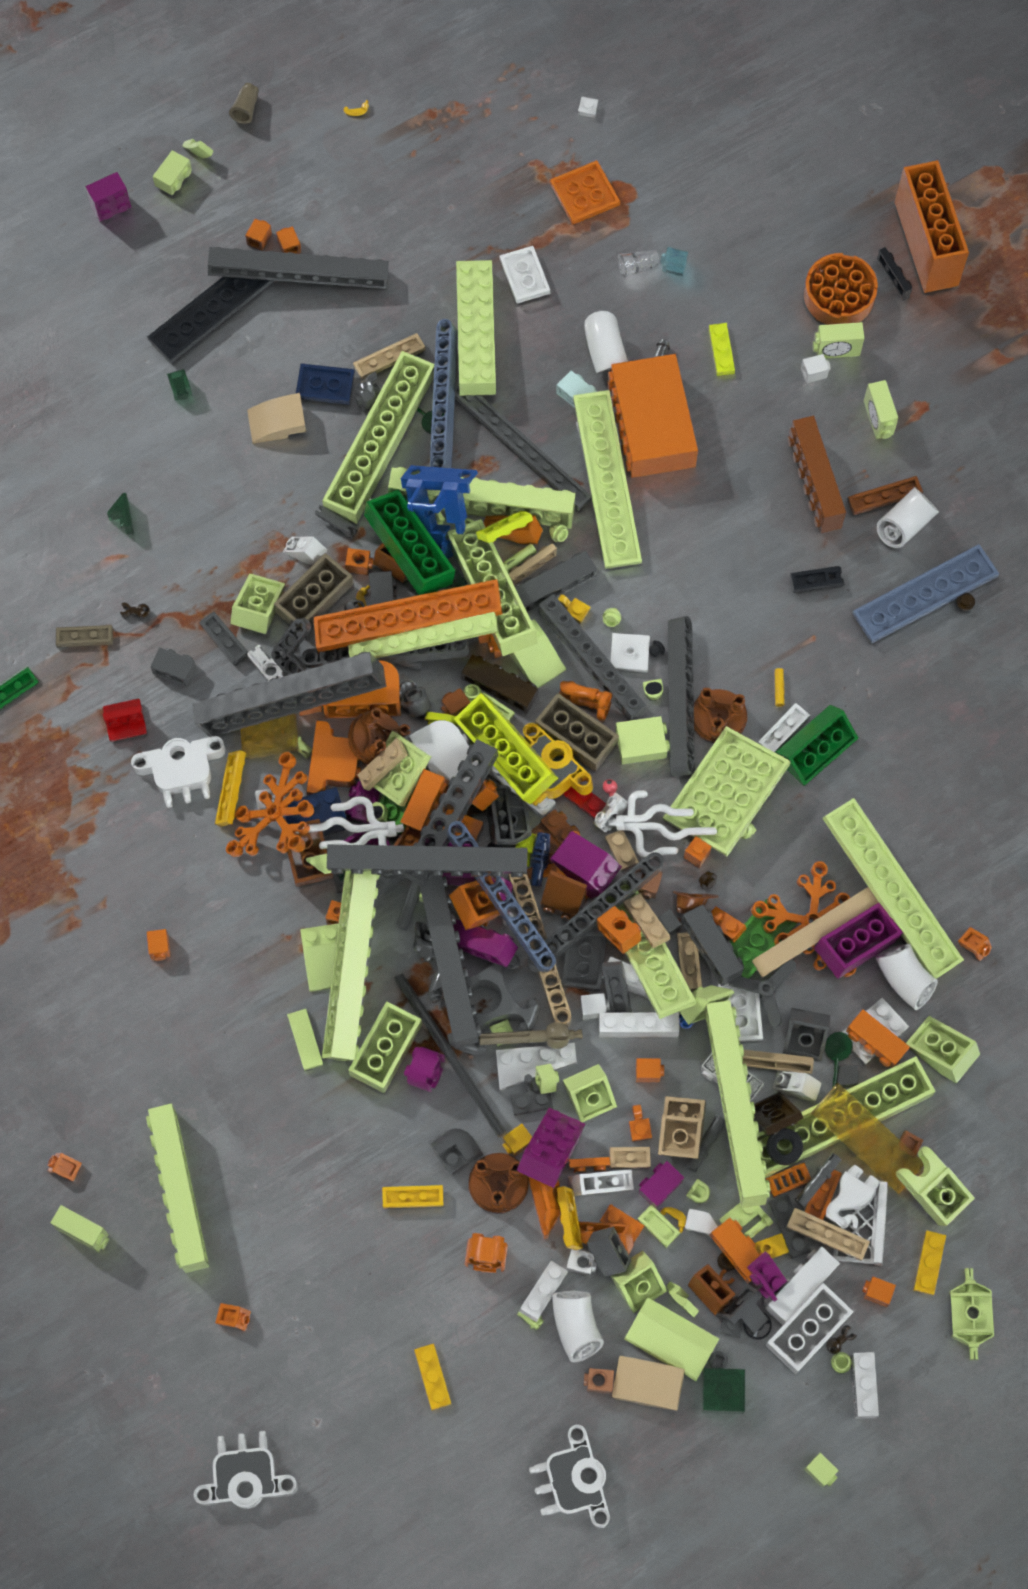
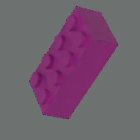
(858, 940)
(551, 1147)

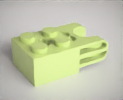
(932, 1184)

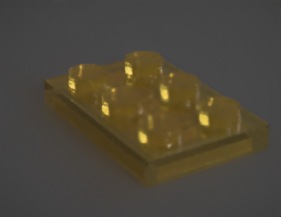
(270, 737)

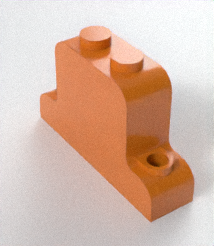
(331, 761)

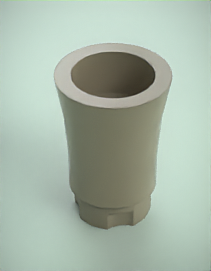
(244, 104)

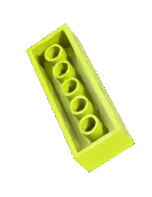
(516, 758)

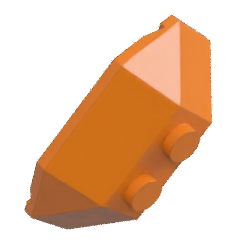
(546, 1205)

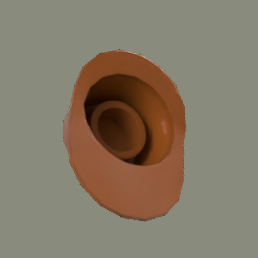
(688, 902)

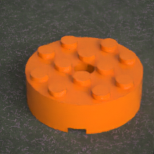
(840, 289)

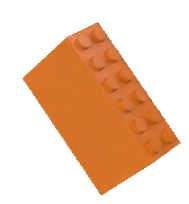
(931, 226)
(652, 416)

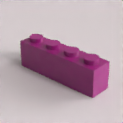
(486, 944)

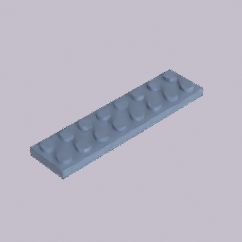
(925, 593)

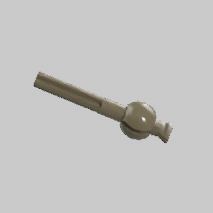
(556, 1036)

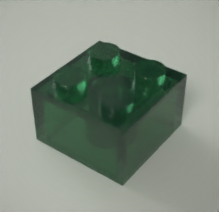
(723, 1391)

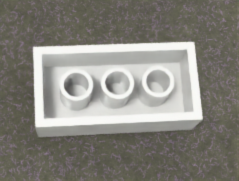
(809, 1328)

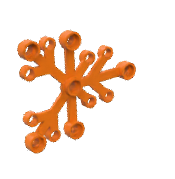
(275, 812)
(782, 914)

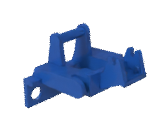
(450, 497)

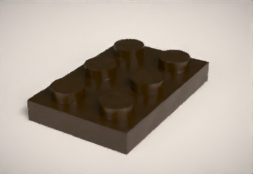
(776, 1113)

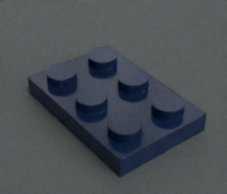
(325, 383)

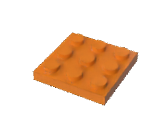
(584, 192)

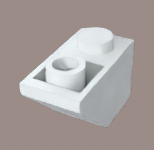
(305, 549)
(797, 1085)

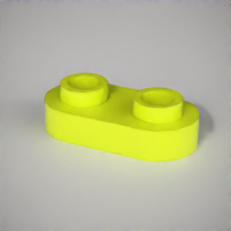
(432, 717)

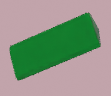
(16, 685)

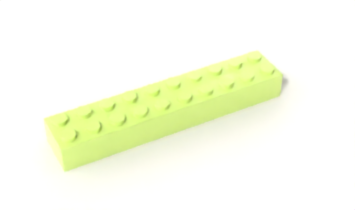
(379, 437)
(505, 499)
(350, 966)
(880, 1095)
(736, 1104)

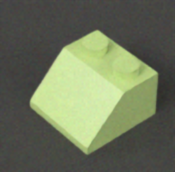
(705, 996)
(590, 1093)
(639, 1282)

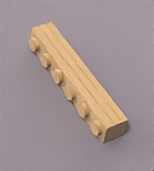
(778, 1061)

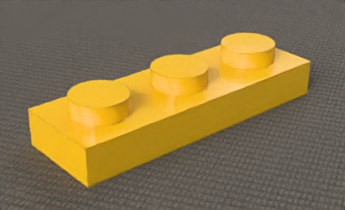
(412, 1196)
(569, 1218)
(929, 1263)
(432, 1376)

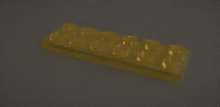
(866, 1136)

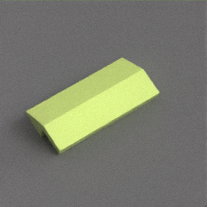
(671, 1338)

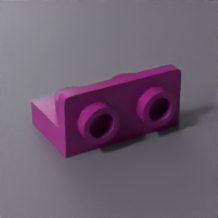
(359, 811)
(766, 1275)

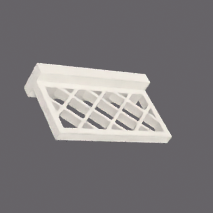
(878, 1228)

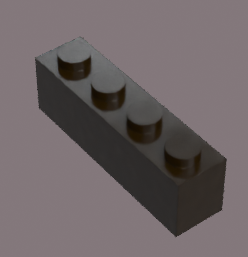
(500, 683)

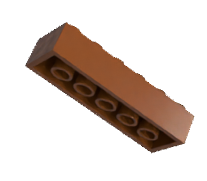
(816, 474)

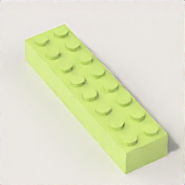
(475, 328)
(482, 563)
(178, 1188)

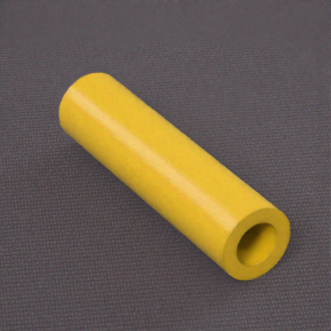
(779, 687)

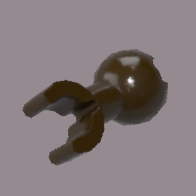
(140, 610)
(836, 1343)

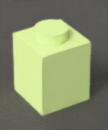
(822, 1470)

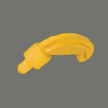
(358, 111)
(360, 595)
(677, 1214)

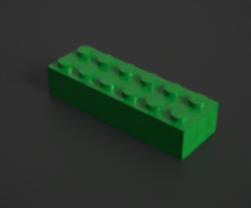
(409, 543)

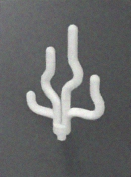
(632, 823)
(374, 829)

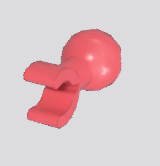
(610, 788)

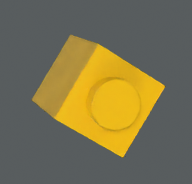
(516, 1140)

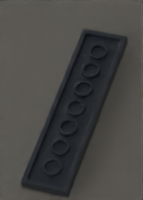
(204, 315)

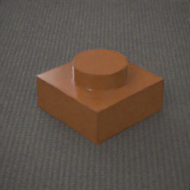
(911, 1141)

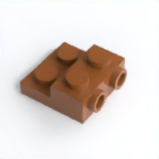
(557, 827)

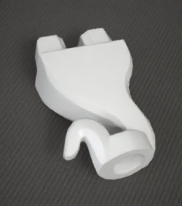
(852, 1195)

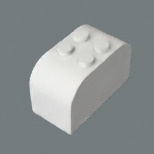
(446, 746)

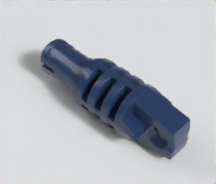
(540, 858)

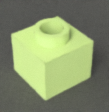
(546, 1078)

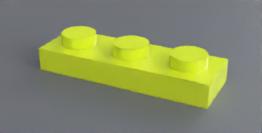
(721, 349)
(504, 526)

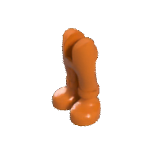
(587, 697)

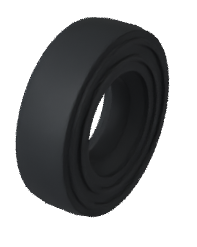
(785, 1159)

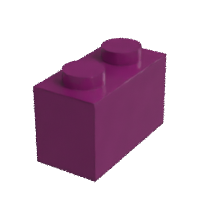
(661, 1184)

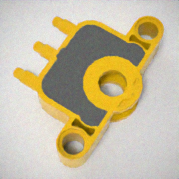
(567, 770)

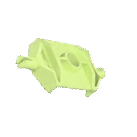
(965, 1329)

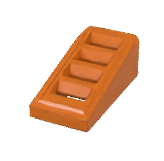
(793, 1170)

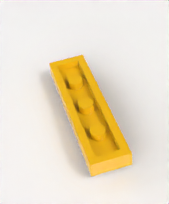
(230, 788)

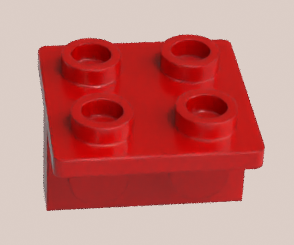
(124, 720)

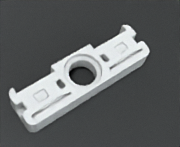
(262, 663)

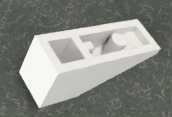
(601, 1182)

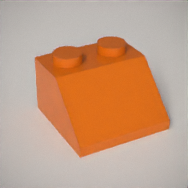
(474, 904)

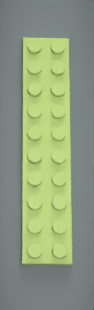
(607, 479)
(892, 888)

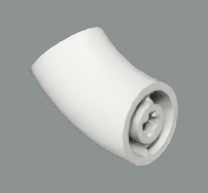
(604, 340)
(906, 519)
(907, 975)
(576, 1324)

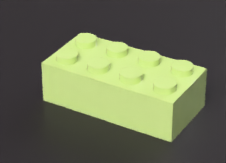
(385, 1047)

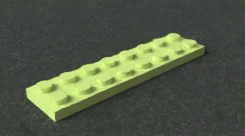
(658, 973)

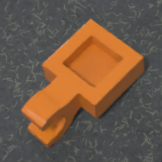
(640, 1127)

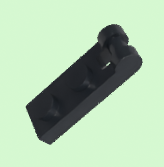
(816, 579)

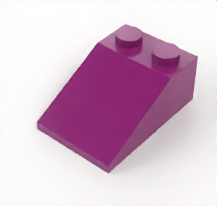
(586, 864)

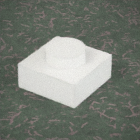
(588, 107)

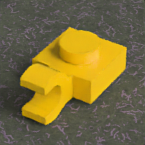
(576, 608)

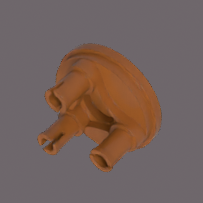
(716, 710)
(370, 732)
(497, 1183)

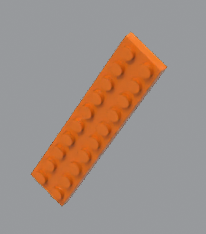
(405, 615)

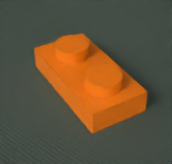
(730, 926)
(598, 1164)
(616, 1216)

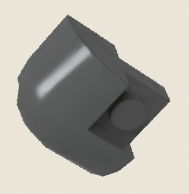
(455, 1149)

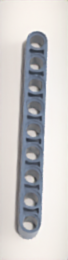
(443, 389)
(510, 903)

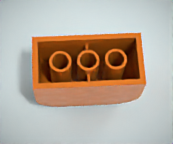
(385, 698)

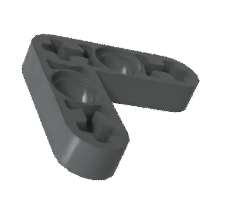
(288, 650)

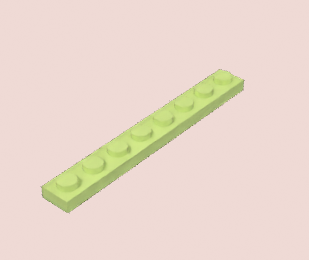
(428, 636)

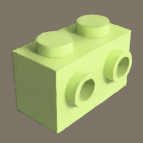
(172, 173)

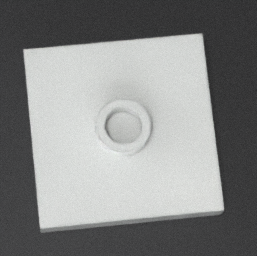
(630, 652)

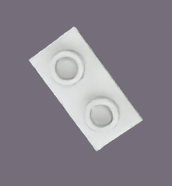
(614, 805)

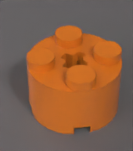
(486, 1253)

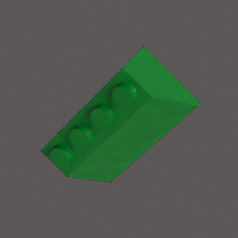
(818, 744)

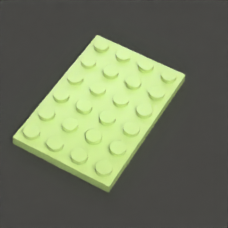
(728, 789)

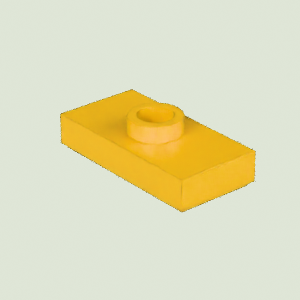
(774, 1246)

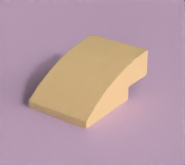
(276, 418)
(682, 1127)
(648, 1383)

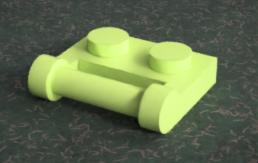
(745, 1215)

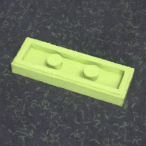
(305, 1039)

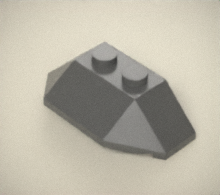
(508, 818)

